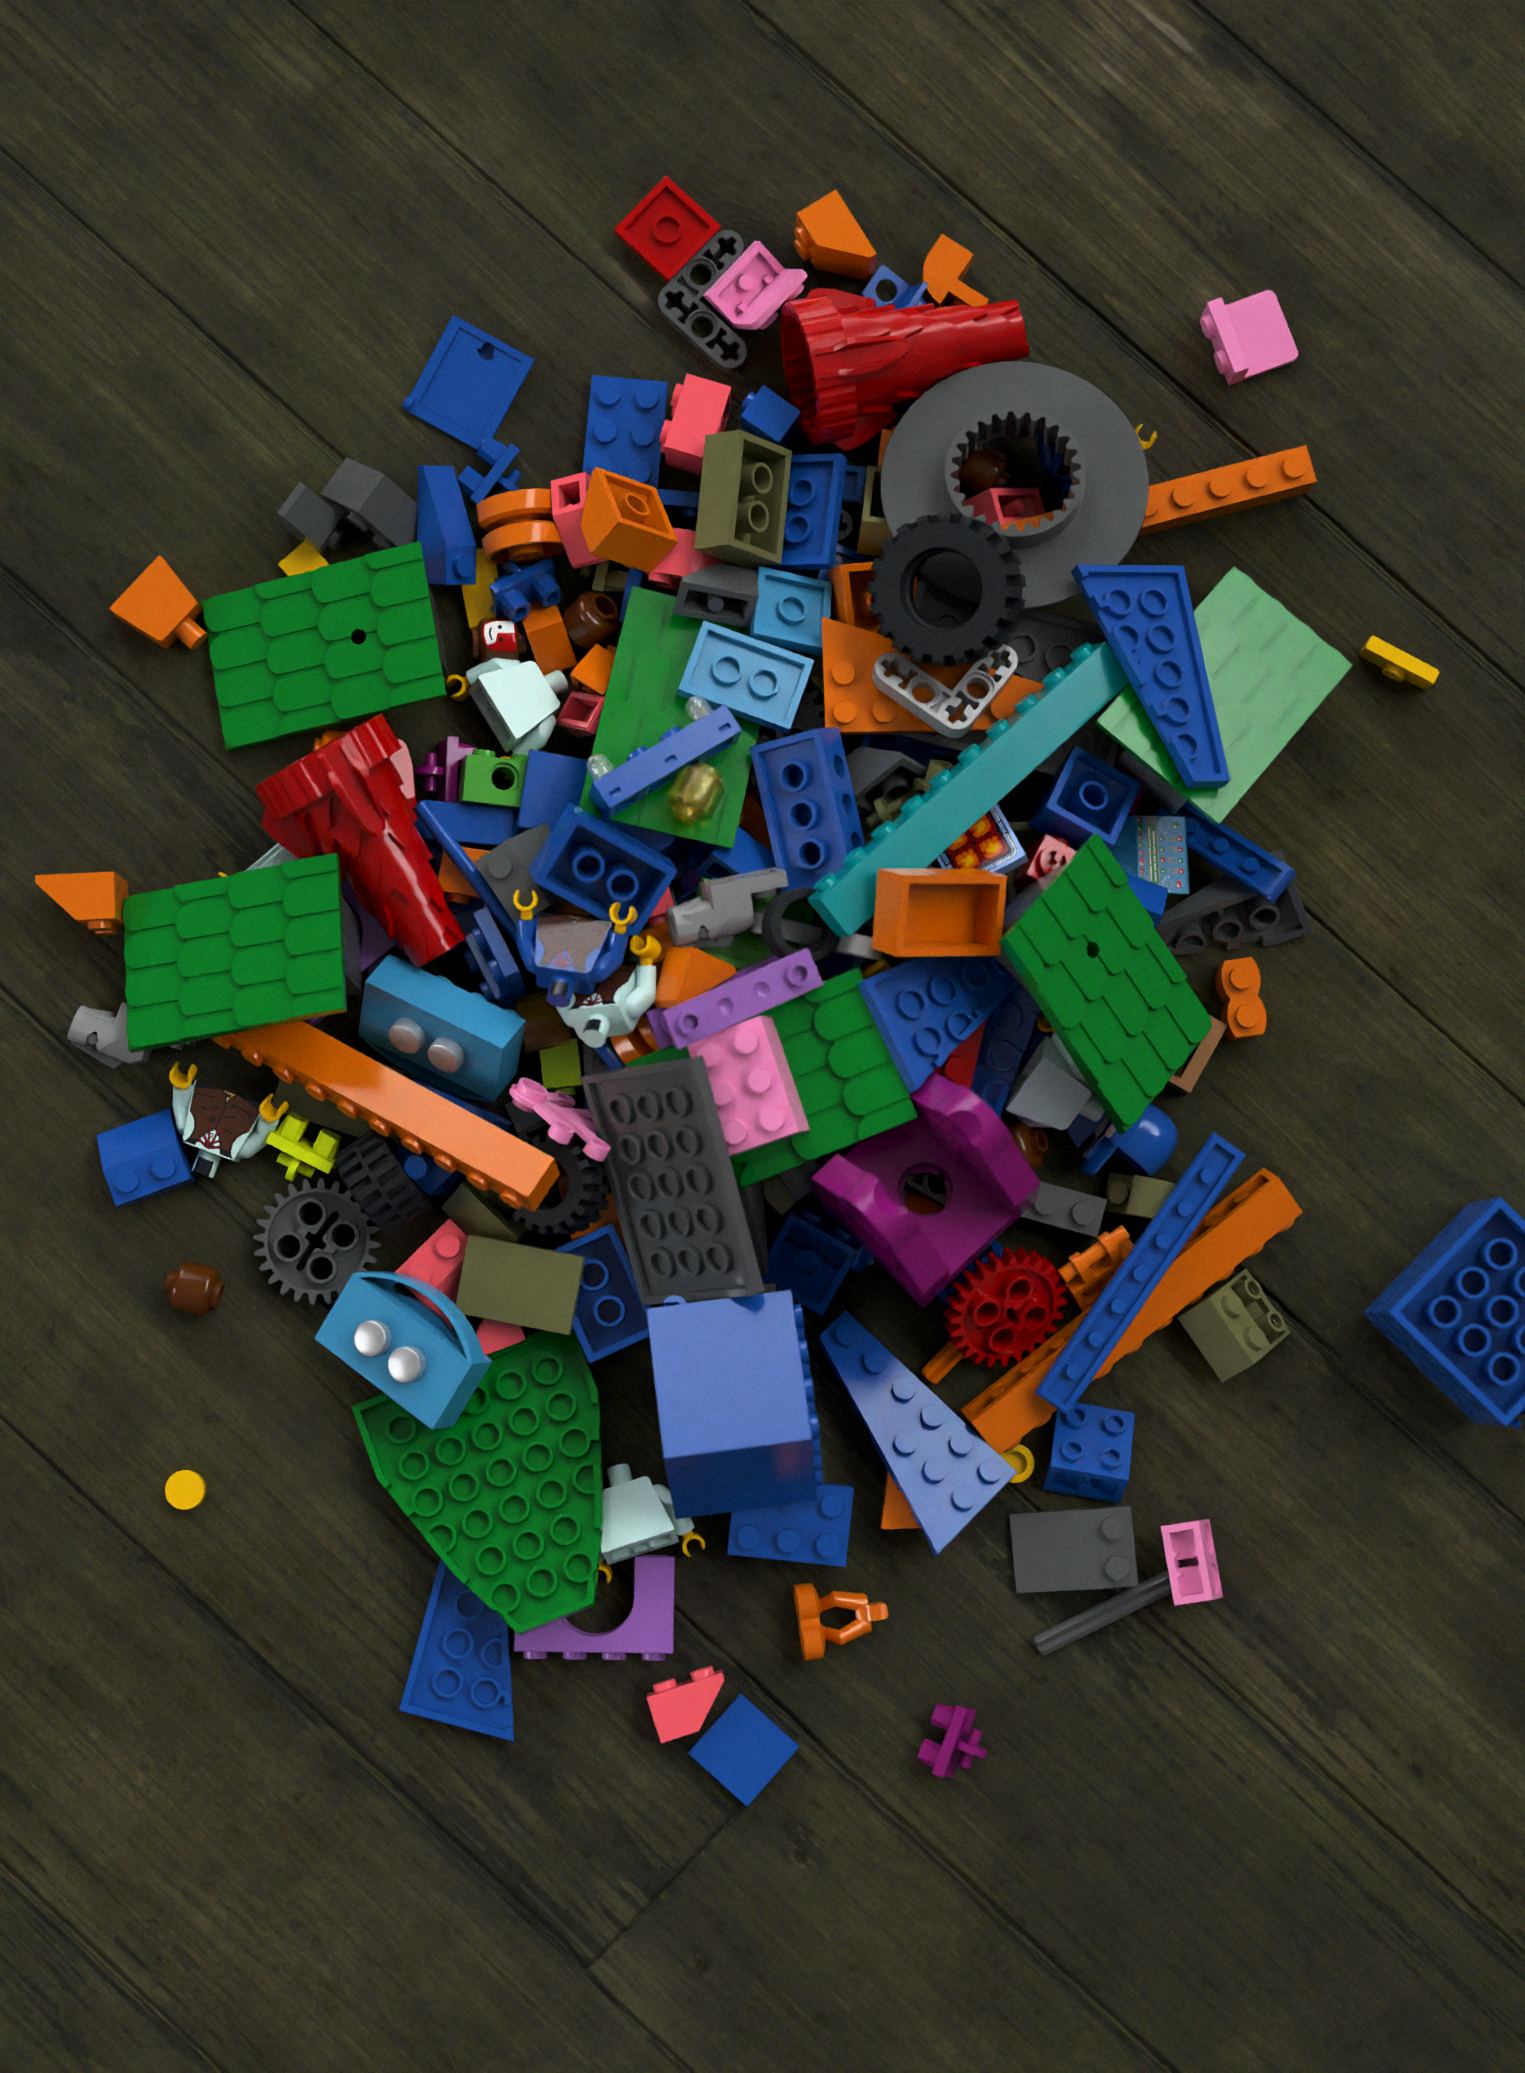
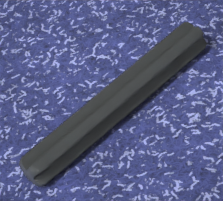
(1103, 1614)

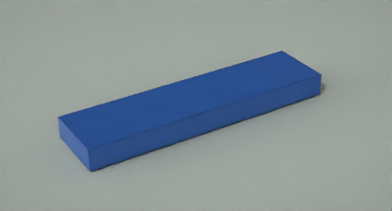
(1234, 854)

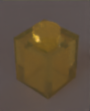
(543, 1023)

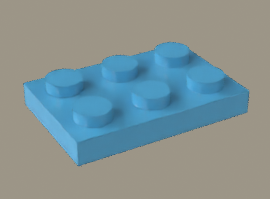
(746, 676)

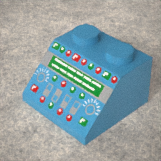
(1155, 851)

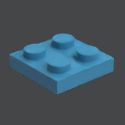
(790, 610)

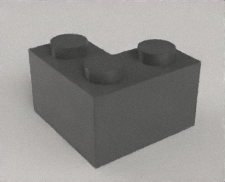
(373, 503)

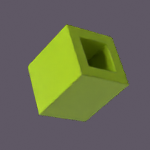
(562, 1068)

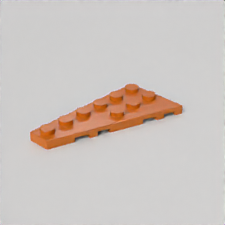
(862, 709)

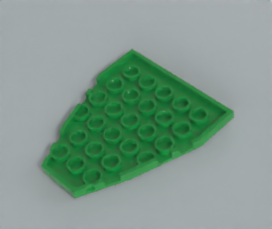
(509, 1487)

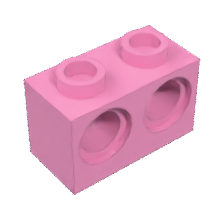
(1191, 1562)

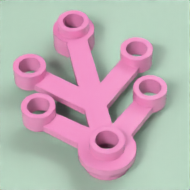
(559, 1113)

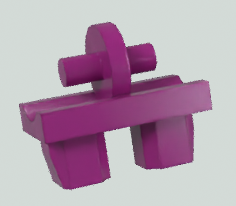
(449, 760)
(946, 1756)

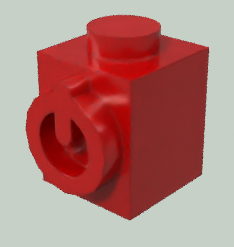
(1044, 856)

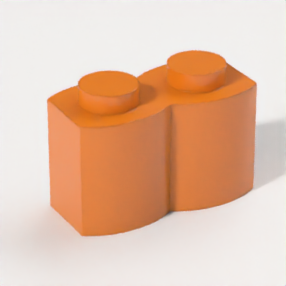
(1238, 988)

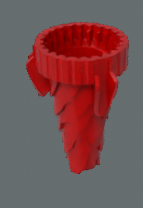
(857, 359)
(360, 803)

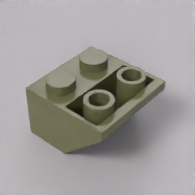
(1234, 1325)

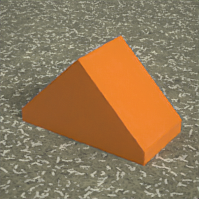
(548, 638)
(689, 974)

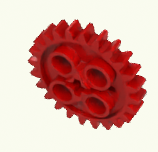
(1004, 1307)

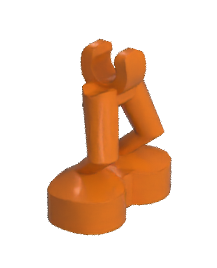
(814, 1634)

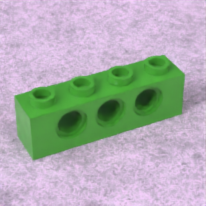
(477, 784)

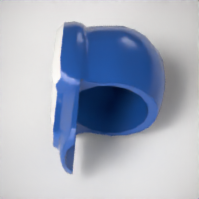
(1144, 1146)

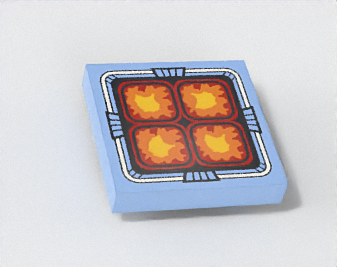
(986, 846)

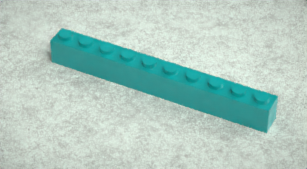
(973, 785)

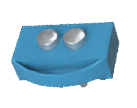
(440, 1031)
(406, 1345)

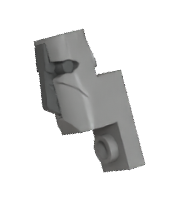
(724, 908)
(106, 1036)

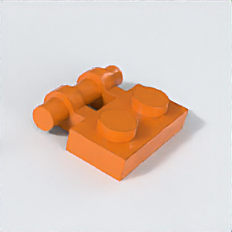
(1091, 1270)

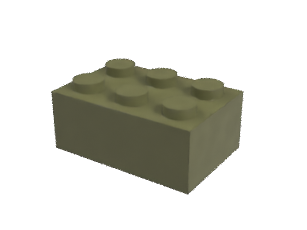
(743, 499)

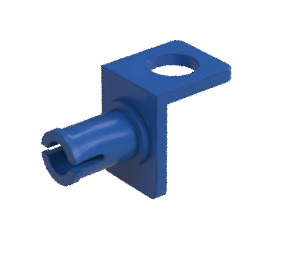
(905, 294)

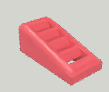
(581, 714)

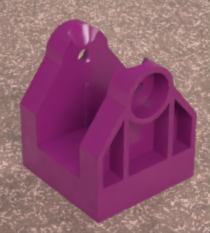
(984, 1185)

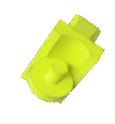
(289, 1140)

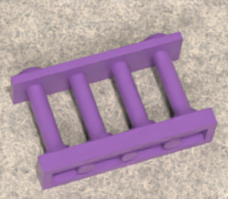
(735, 999)

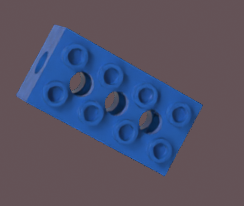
(791, 798)

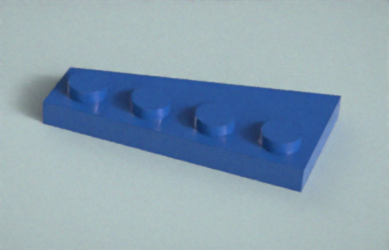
(1004, 1048)

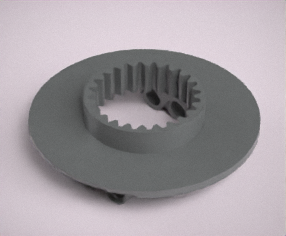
(1005, 403)

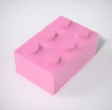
(751, 1085)

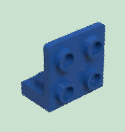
(1091, 1453)

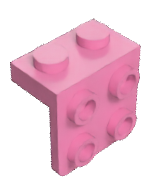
(754, 289)
(1248, 336)

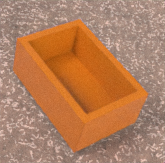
(939, 912)

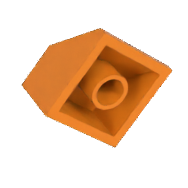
(833, 239)
(626, 521)
(89, 898)

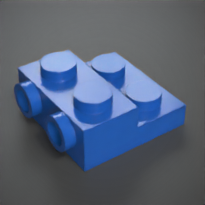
(494, 962)
(810, 1257)

